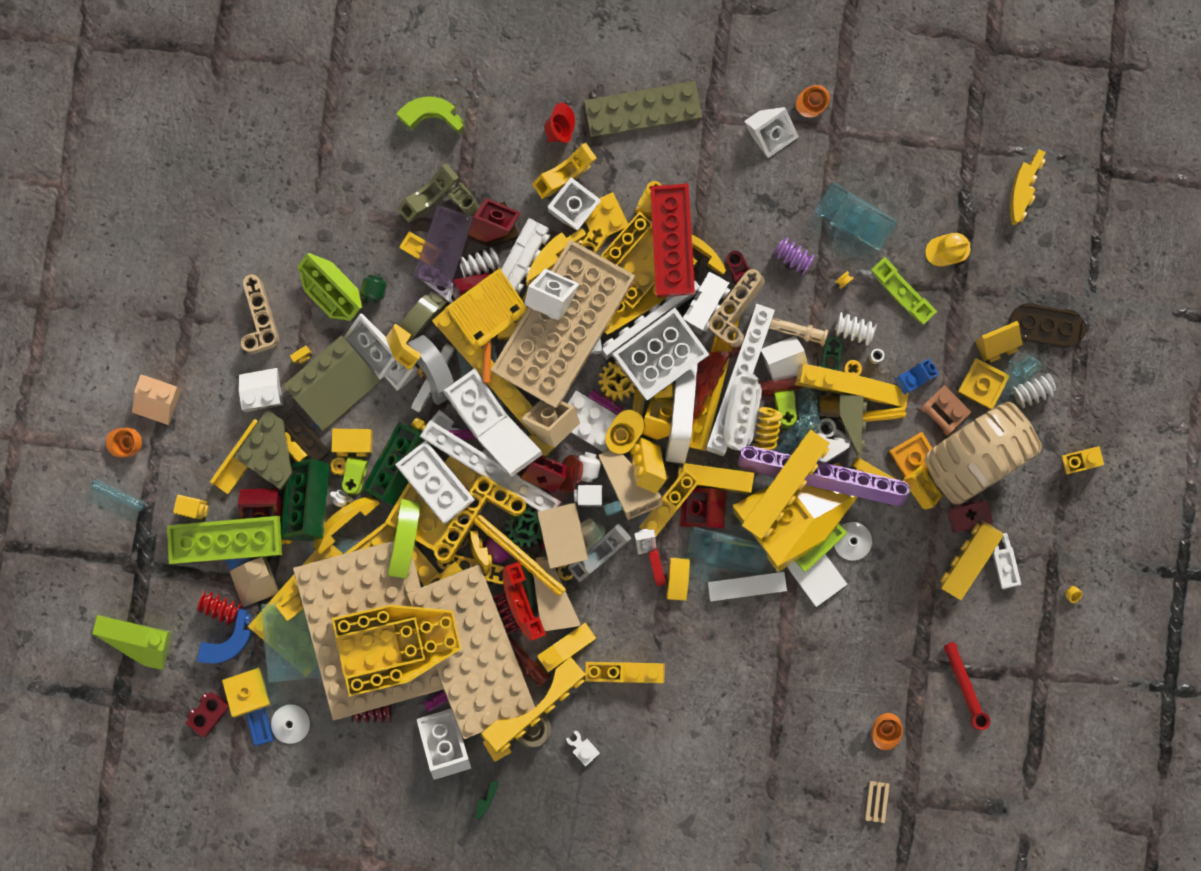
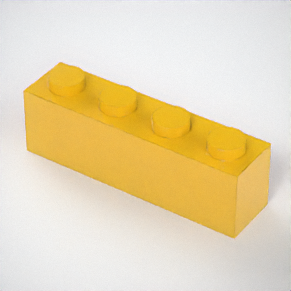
(971, 560)

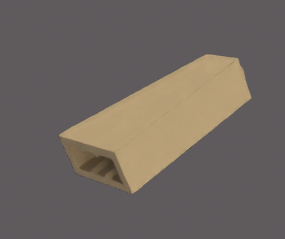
(622, 479)
(554, 610)

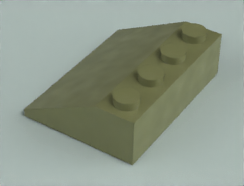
(332, 383)

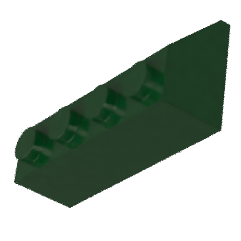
(385, 478)
(305, 501)

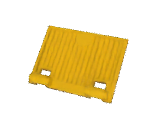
(486, 309)

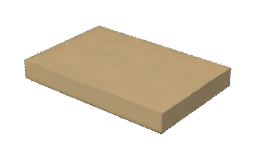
(562, 536)

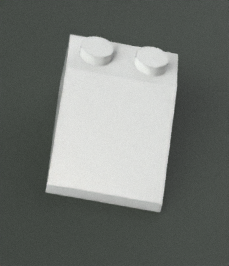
(443, 744)

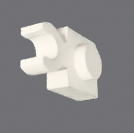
(443, 421)
(584, 750)

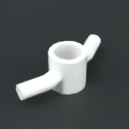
(831, 429)

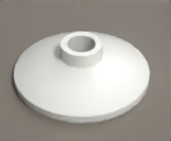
(861, 548)
(300, 721)

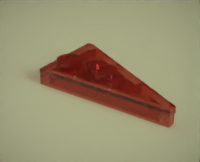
(707, 378)

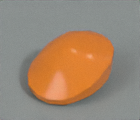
(812, 101)
(123, 442)
(887, 731)

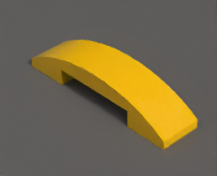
(715, 262)
(342, 516)

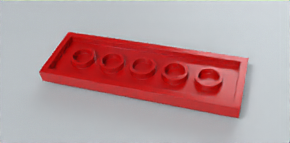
(672, 240)

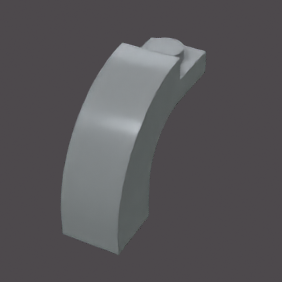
(434, 367)
(600, 552)

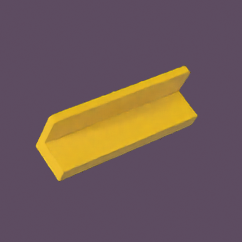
(232, 469)

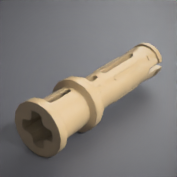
(807, 333)

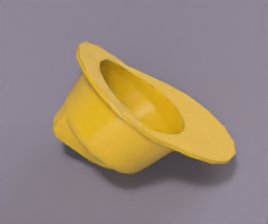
(948, 249)
(624, 431)

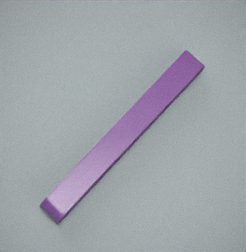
(829, 477)

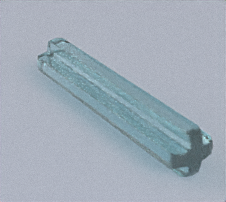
(117, 495)

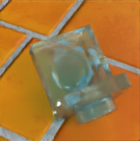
(1026, 367)

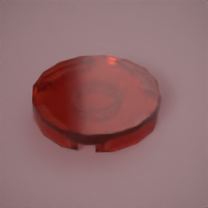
(574, 473)

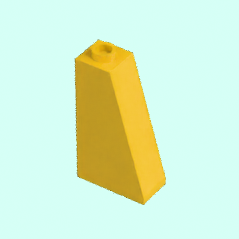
(721, 478)

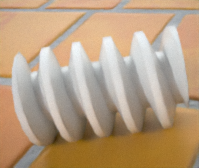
(480, 263)
(855, 329)
(1034, 390)

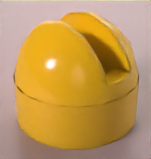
(1073, 594)

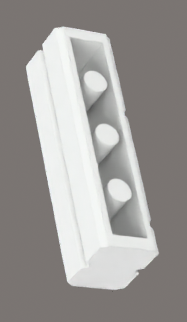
(524, 253)

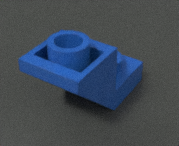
(916, 376)

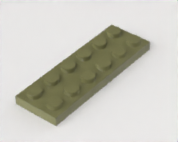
(643, 109)

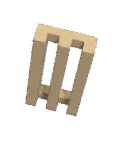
(876, 808)

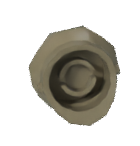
(538, 734)

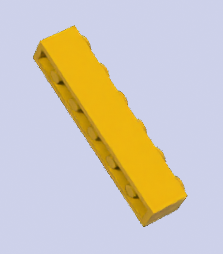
(785, 484)

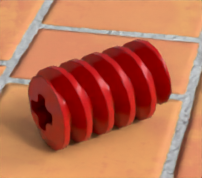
(218, 608)

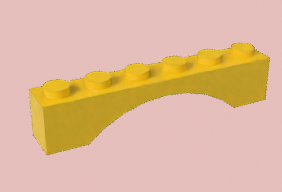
(504, 731)

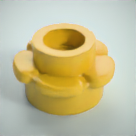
(334, 466)

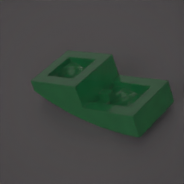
(483, 803)

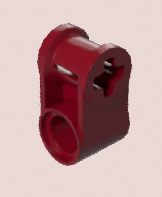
(738, 270)

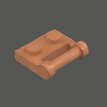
(950, 406)

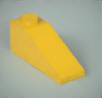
(566, 647)

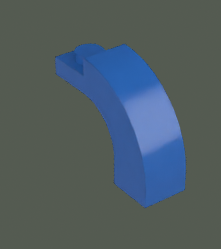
(231, 648)

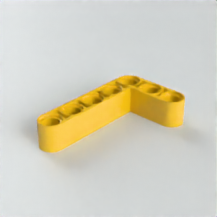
(472, 513)

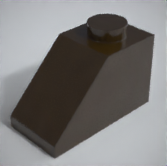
(828, 406)

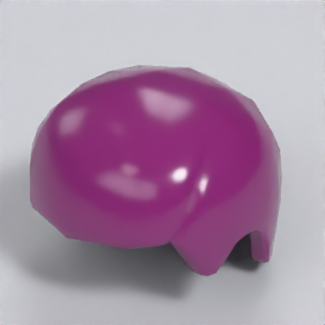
(497, 553)

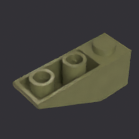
(851, 420)

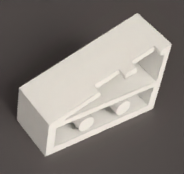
(706, 303)

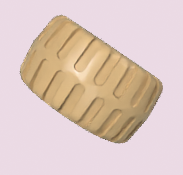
(983, 452)

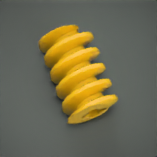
(769, 428)

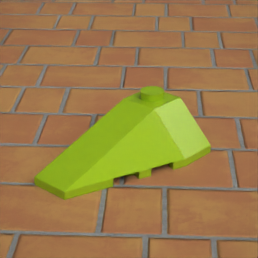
(139, 642)

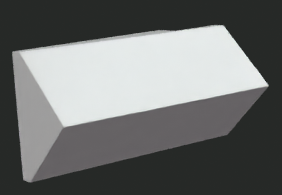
(376, 353)

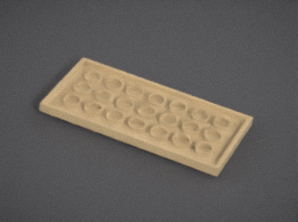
(549, 352)
(483, 676)

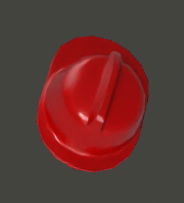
(560, 124)

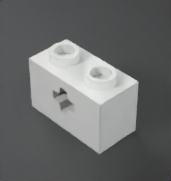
(588, 496)

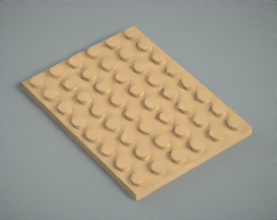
(348, 586)

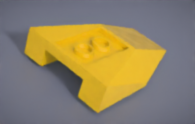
(635, 253)
(802, 526)
(392, 644)

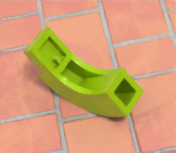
(427, 107)

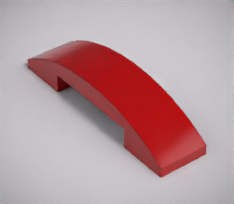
(519, 604)

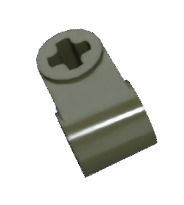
(462, 199)

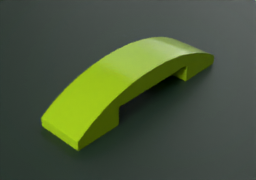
(902, 291)
(404, 539)

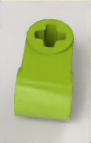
(786, 404)
(354, 472)

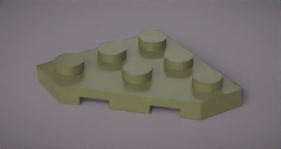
(267, 450)

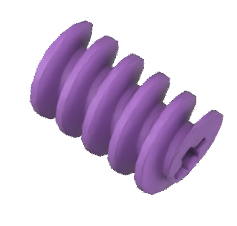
(794, 255)

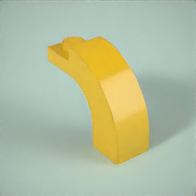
(573, 167)

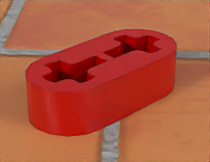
(656, 567)

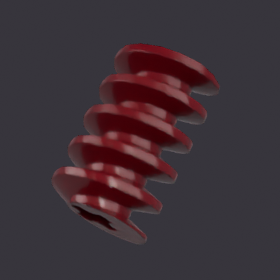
(505, 610)
(382, 713)

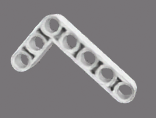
(682, 417)

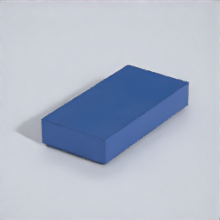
(259, 727)

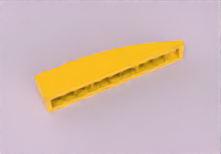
(850, 384)

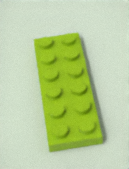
(224, 540)

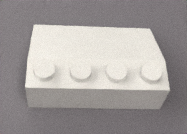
(660, 354)

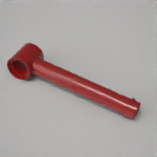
(966, 687)

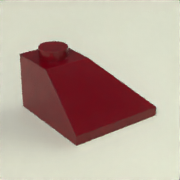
(492, 221)

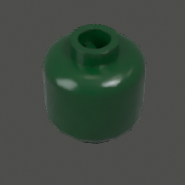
(373, 288)

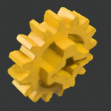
(612, 382)

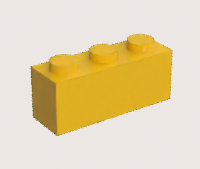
(648, 465)

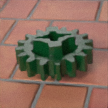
(528, 534)

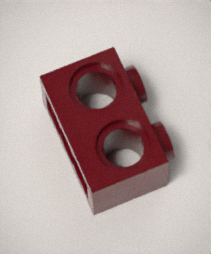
(211, 717)

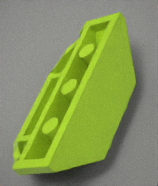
(329, 288)

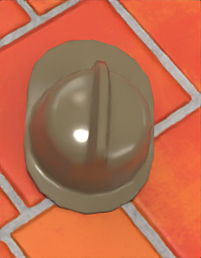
(591, 532)

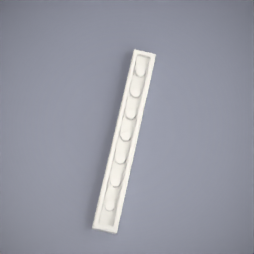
(487, 467)

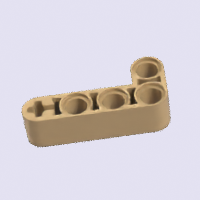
(740, 306)
(257, 313)

